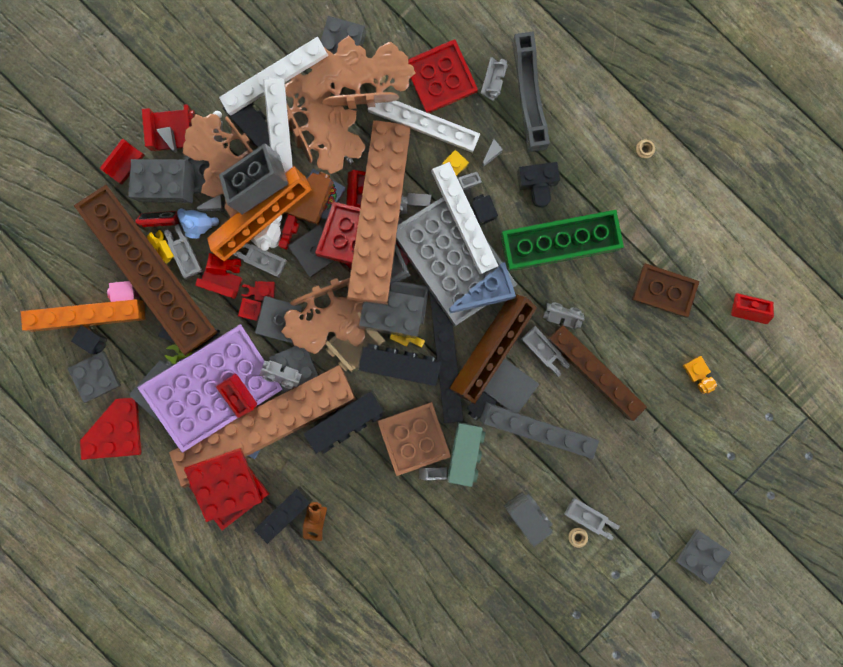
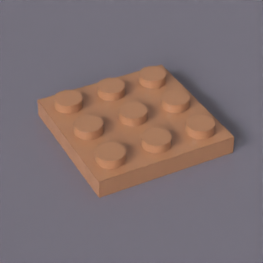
(414, 439)

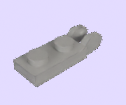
(183, 253)
(263, 260)
(544, 350)
(589, 518)

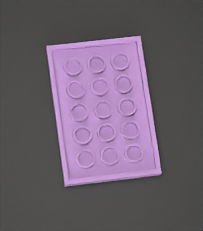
(187, 392)

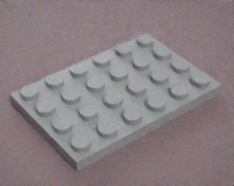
(441, 257)

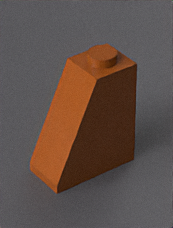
(313, 203)

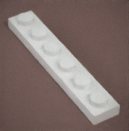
(284, 68)
(278, 120)
(427, 124)
(464, 218)

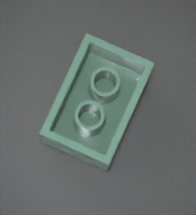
(465, 454)

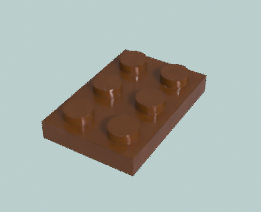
(665, 290)

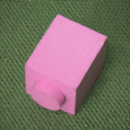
(122, 291)

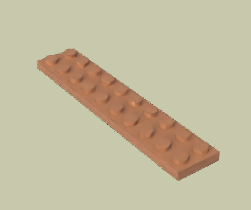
(379, 213)
(271, 420)

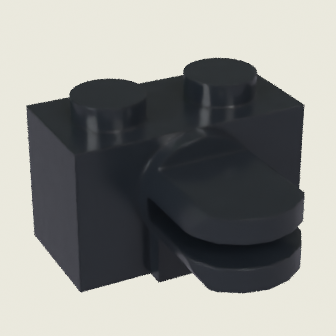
(539, 179)

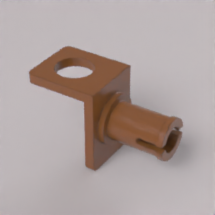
(314, 521)

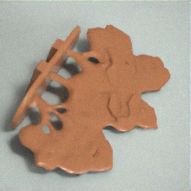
(352, 69)
(327, 125)
(202, 146)
(338, 317)

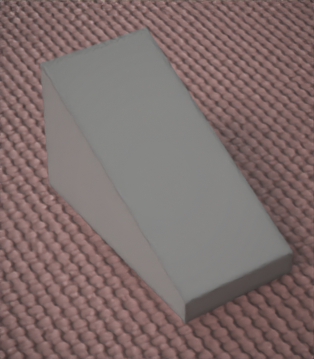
(168, 136)
(492, 153)
(469, 180)
(418, 200)
(214, 204)
(433, 473)

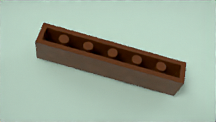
(493, 348)
(597, 373)

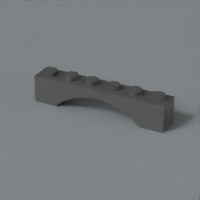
(526, 68)
(539, 430)

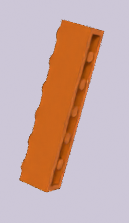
(245, 226)
(83, 315)

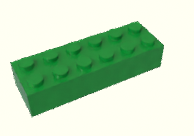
(562, 240)

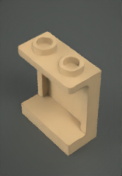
(349, 353)

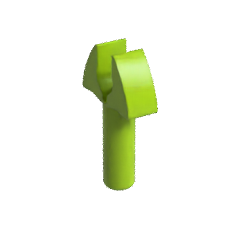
(176, 358)

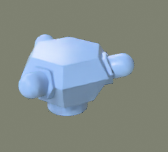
(195, 222)

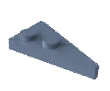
(491, 290)

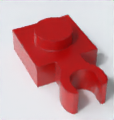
(290, 228)
(218, 266)
(260, 290)
(249, 309)

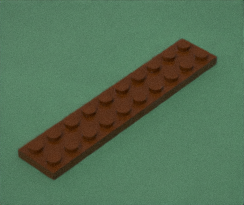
(145, 270)

